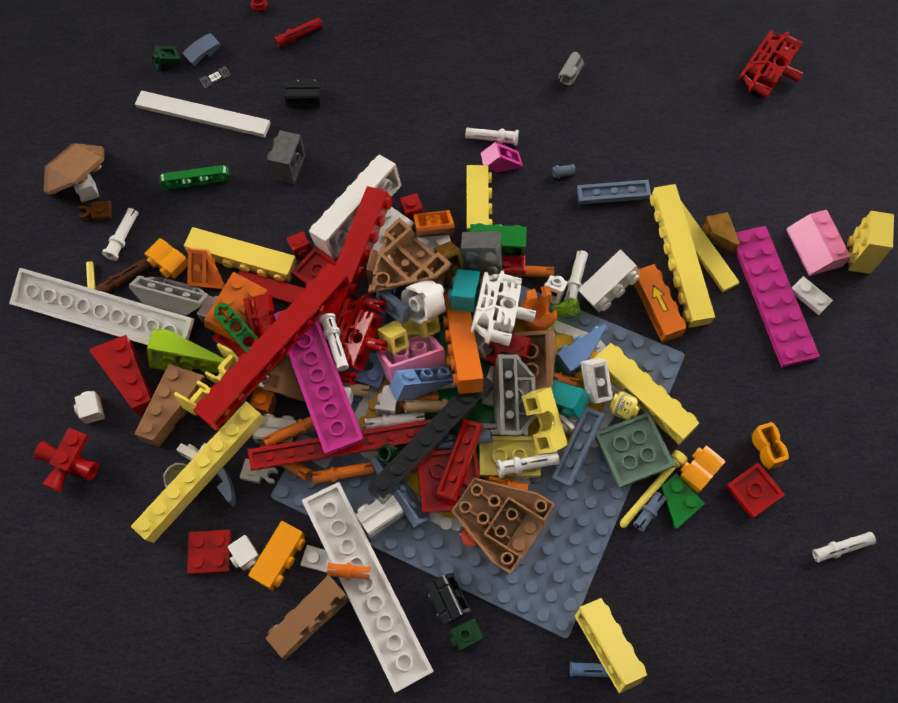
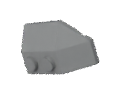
(168, 294)
(511, 382)

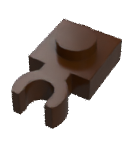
(98, 211)

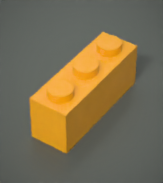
(277, 556)

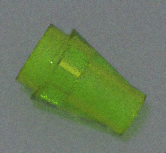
(567, 308)

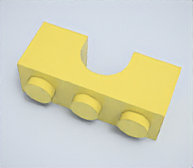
(397, 333)
(551, 433)

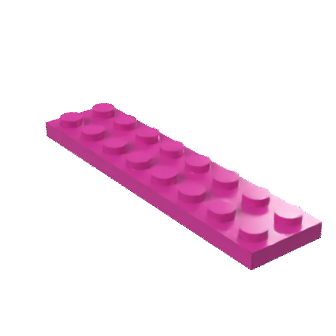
(775, 298)
(324, 391)

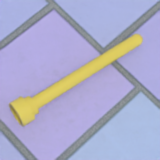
(679, 460)

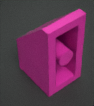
(501, 158)

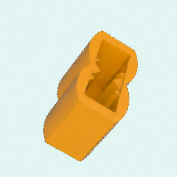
(166, 258)
(772, 450)
(701, 469)

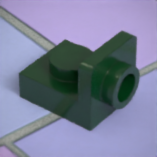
(164, 54)

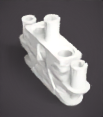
(499, 307)

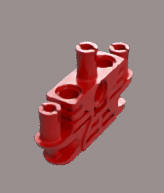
(771, 63)
(359, 333)

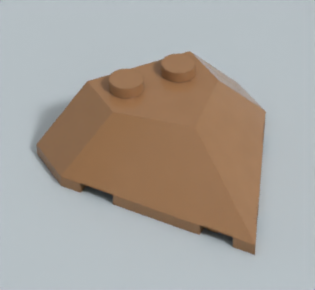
(405, 259)

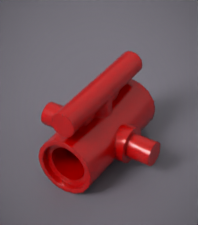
(261, 314)

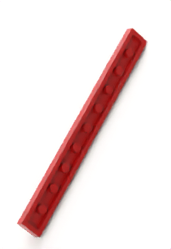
(312, 449)

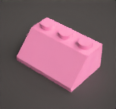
(818, 243)
(420, 354)

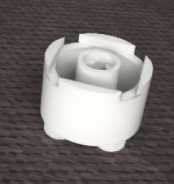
(424, 300)

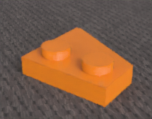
(203, 270)

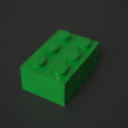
(512, 237)

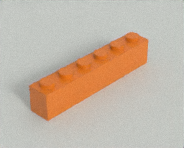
(463, 349)

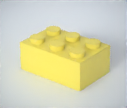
(870, 242)

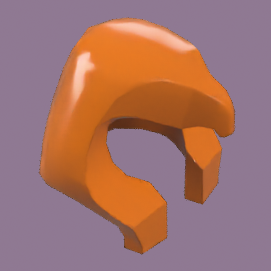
(543, 318)

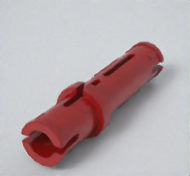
(281, 39)

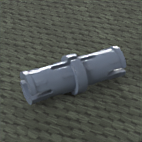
(649, 511)

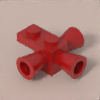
(66, 459)

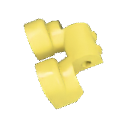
(230, 360)

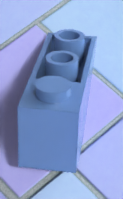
(580, 350)
(417, 382)

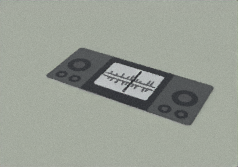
(215, 76)

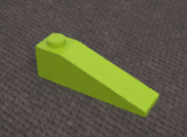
(173, 349)

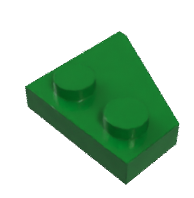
(680, 500)

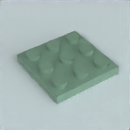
(634, 450)

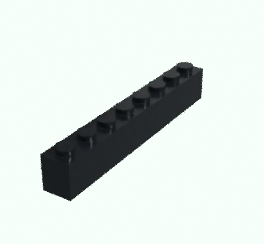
(426, 442)

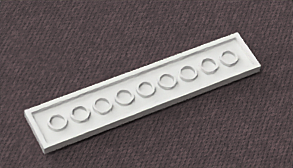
(94, 308)
(372, 598)

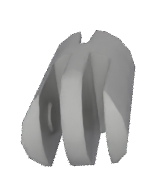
(571, 69)

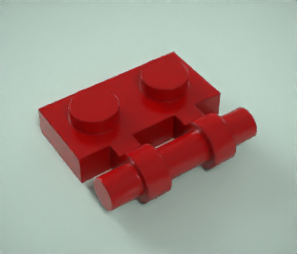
(518, 346)

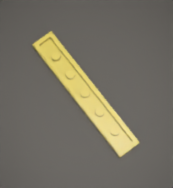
(709, 256)

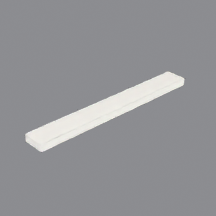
(203, 114)

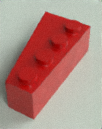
(125, 370)

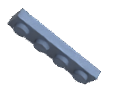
(613, 192)
(578, 447)
(405, 498)

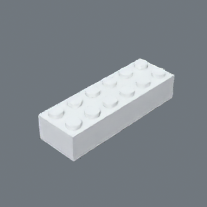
(332, 228)

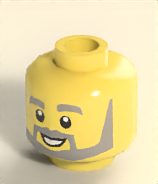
(624, 405)

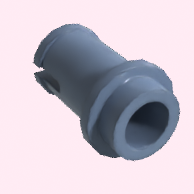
(561, 171)

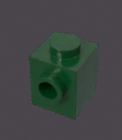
(465, 635)

